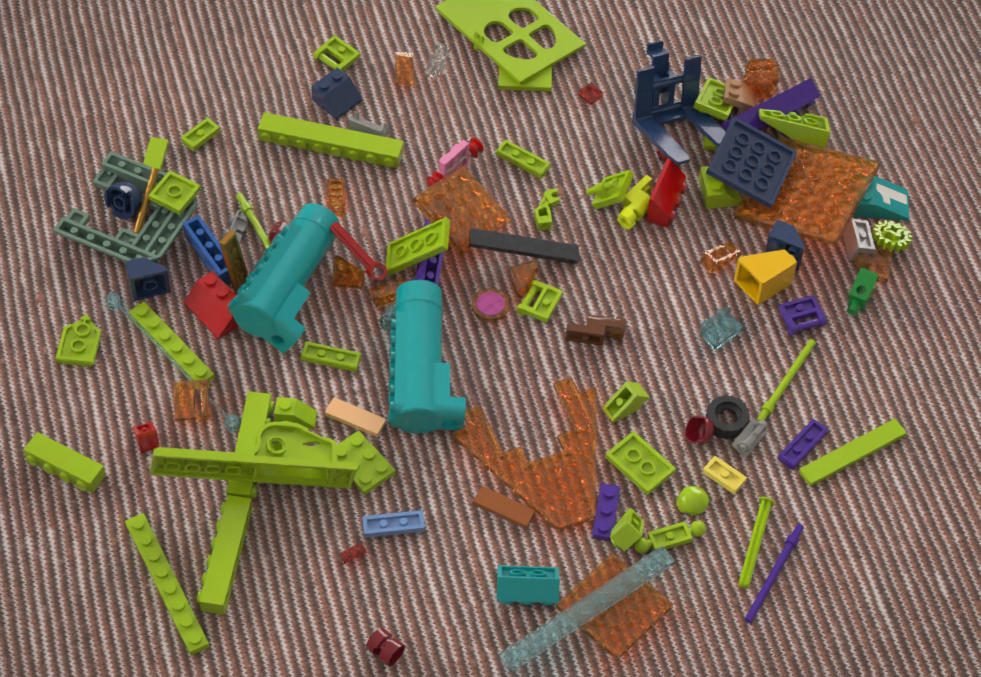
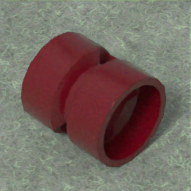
(387, 648)

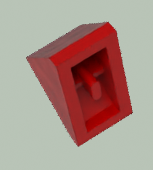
(146, 437)

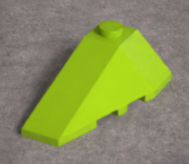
(806, 129)

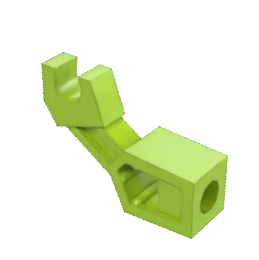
(547, 202)

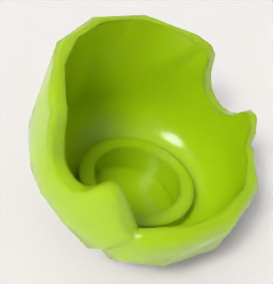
(692, 500)

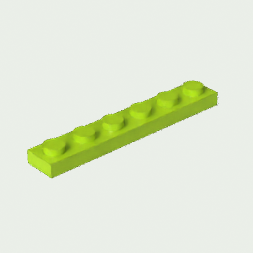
(170, 342)

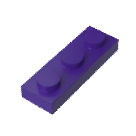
(606, 511)

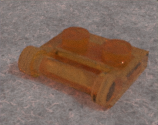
(185, 400)

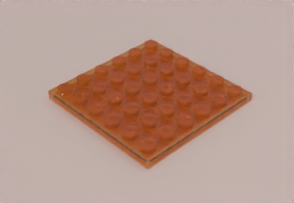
(816, 194)

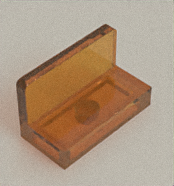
(385, 293)

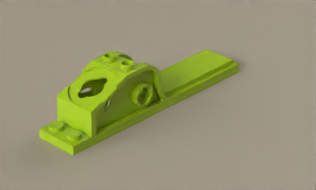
(276, 458)

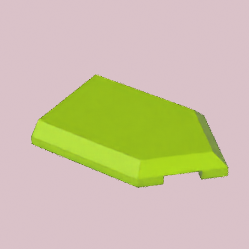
(79, 343)

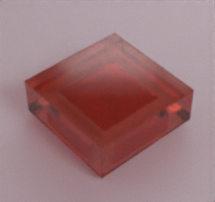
(590, 93)

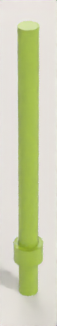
(247, 210)
(769, 406)

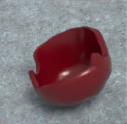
(699, 430)

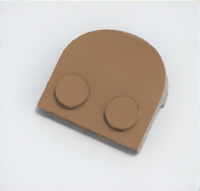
(738, 95)

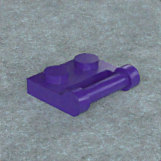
(802, 309)

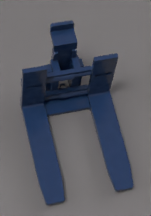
(650, 115)

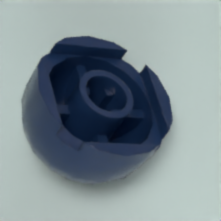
(123, 199)

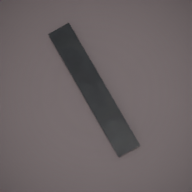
(523, 246)

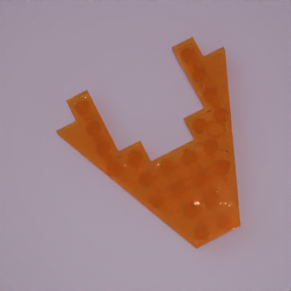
(555, 486)

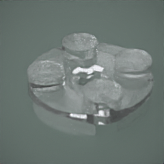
(436, 62)

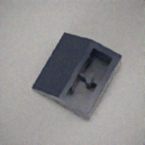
(785, 237)

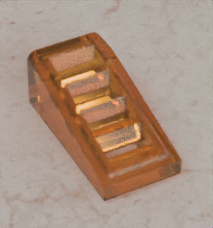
(336, 185)
(712, 264)

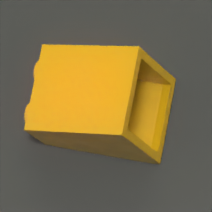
(765, 274)

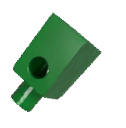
(862, 291)

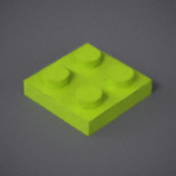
(174, 192)

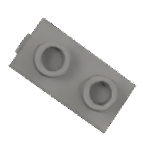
(236, 223)
(750, 437)

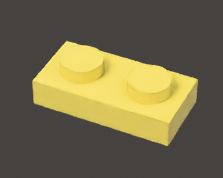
(724, 475)

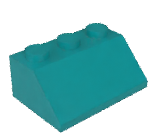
(528, 584)

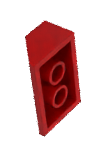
(666, 195)
(210, 303)

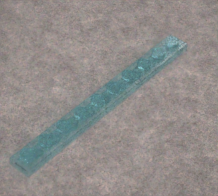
(586, 609)

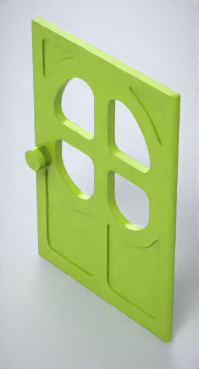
(474, 16)

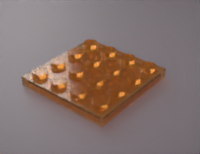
(464, 204)
(624, 621)

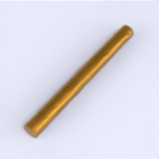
(145, 203)

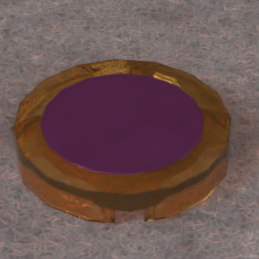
(490, 305)

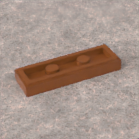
(504, 507)

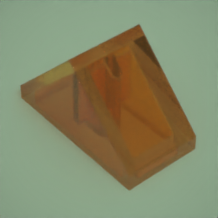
(346, 274)
(522, 276)

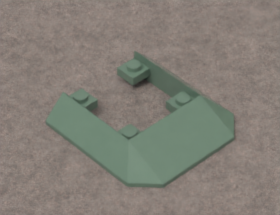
(155, 235)

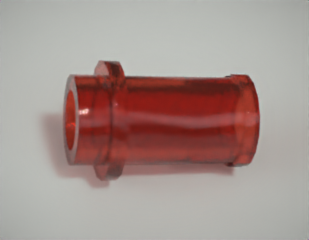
(353, 552)

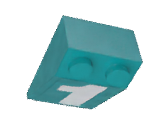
(884, 201)

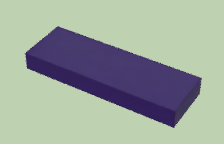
(803, 444)

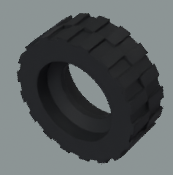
(728, 403)

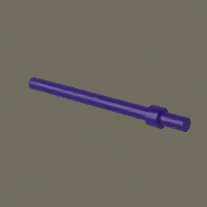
(791, 543)

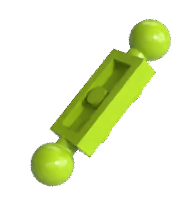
(670, 536)

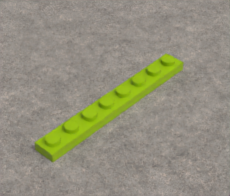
(167, 584)

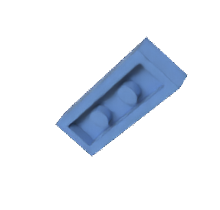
(393, 523)

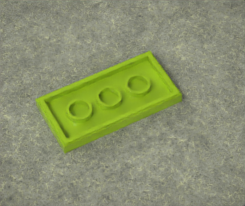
(417, 246)

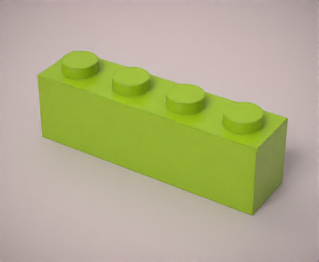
(64, 463)

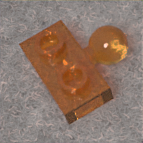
(878, 264)

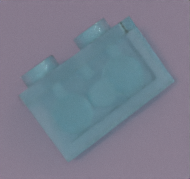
(720, 328)

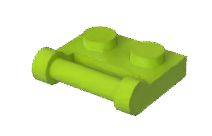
(340, 51)
(545, 303)

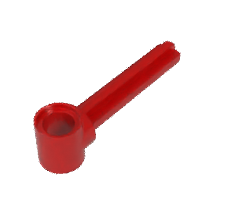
(358, 252)

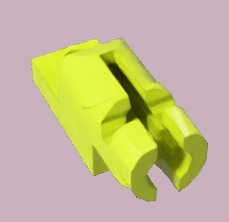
(635, 203)

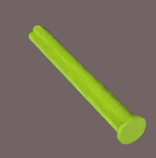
(755, 542)

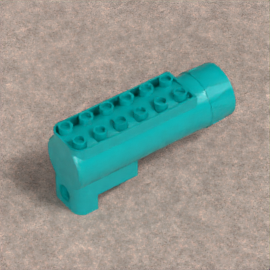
(277, 284)
(418, 378)

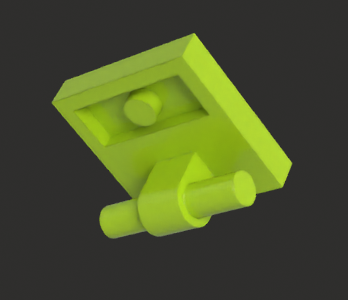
(611, 189)

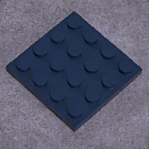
(751, 162)

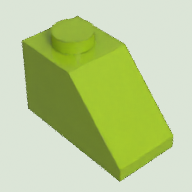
(625, 401)
(295, 412)
(627, 530)

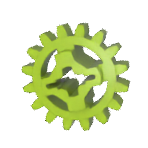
(891, 236)

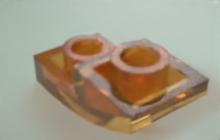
(404, 68)

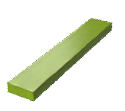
(852, 452)

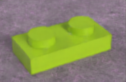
(200, 134)

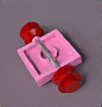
(455, 159)

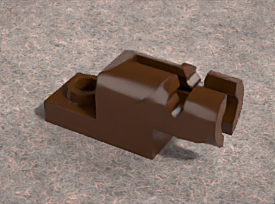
(595, 330)

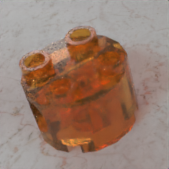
(762, 77)

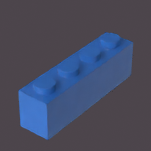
(206, 247)

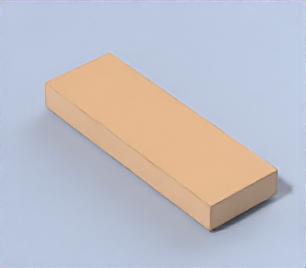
(355, 417)

